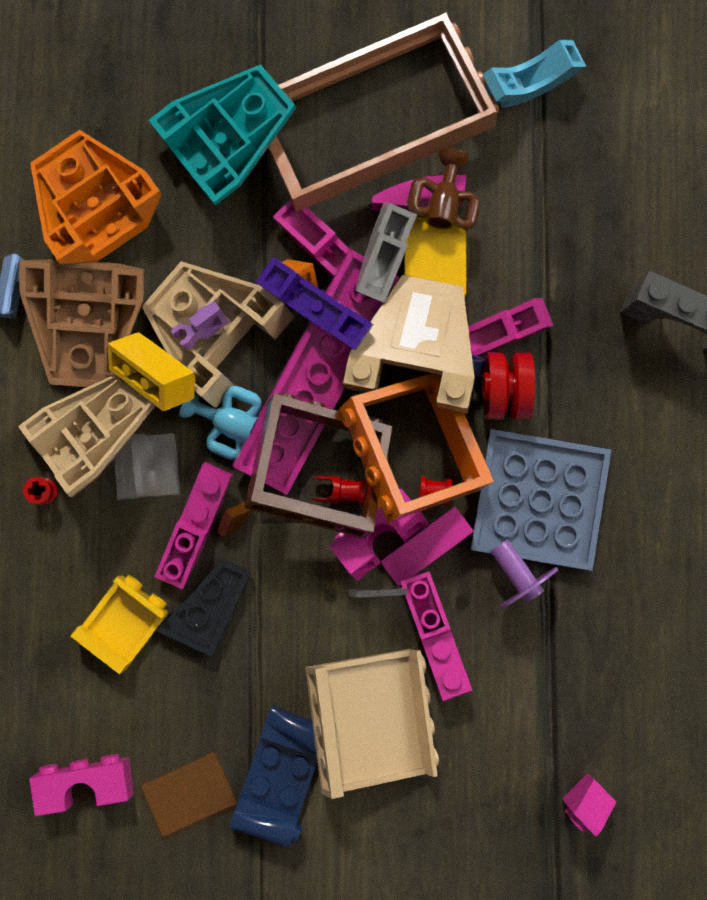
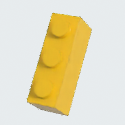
(151, 371)

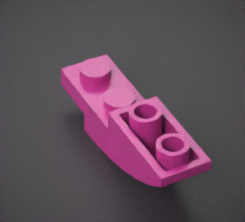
(194, 525)
(436, 636)

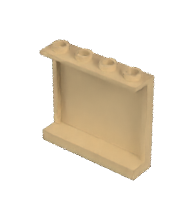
(371, 721)

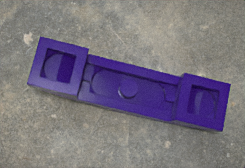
(314, 304)

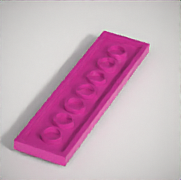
(311, 374)

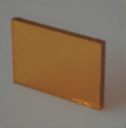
(188, 794)

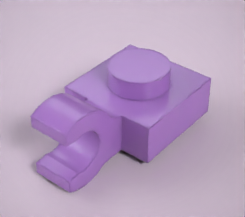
(203, 324)

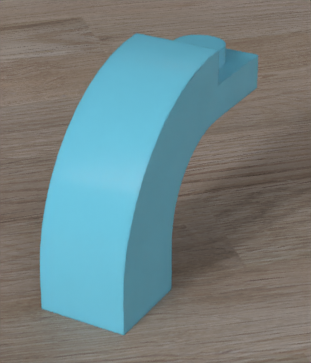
(536, 76)

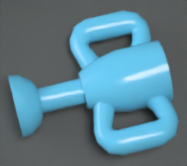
(226, 420)

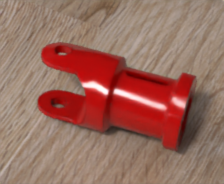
(344, 490)

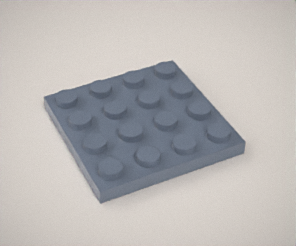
(542, 499)

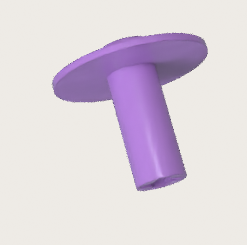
(519, 574)

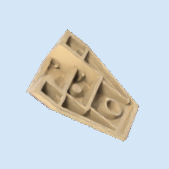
(86, 430)

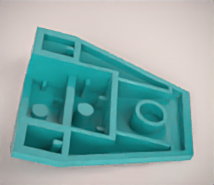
(224, 128)

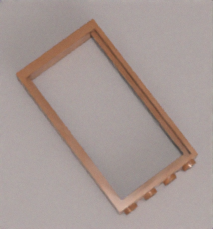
(363, 60)

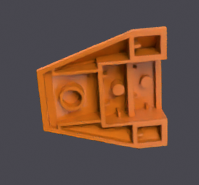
(90, 199)

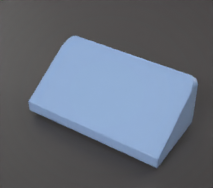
(9, 286)

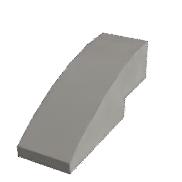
(385, 251)

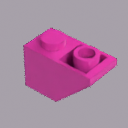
(589, 805)

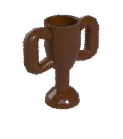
(445, 197)

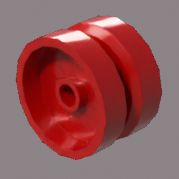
(508, 387)

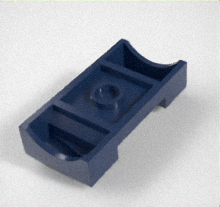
(277, 779)

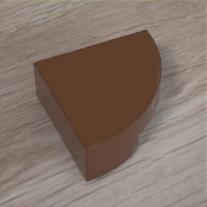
(233, 519)

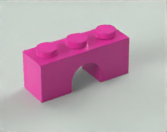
(358, 552)
(53, 786)

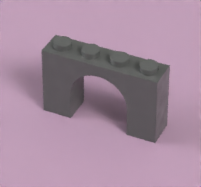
(662, 298)

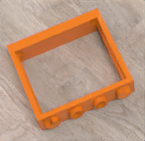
(377, 470)

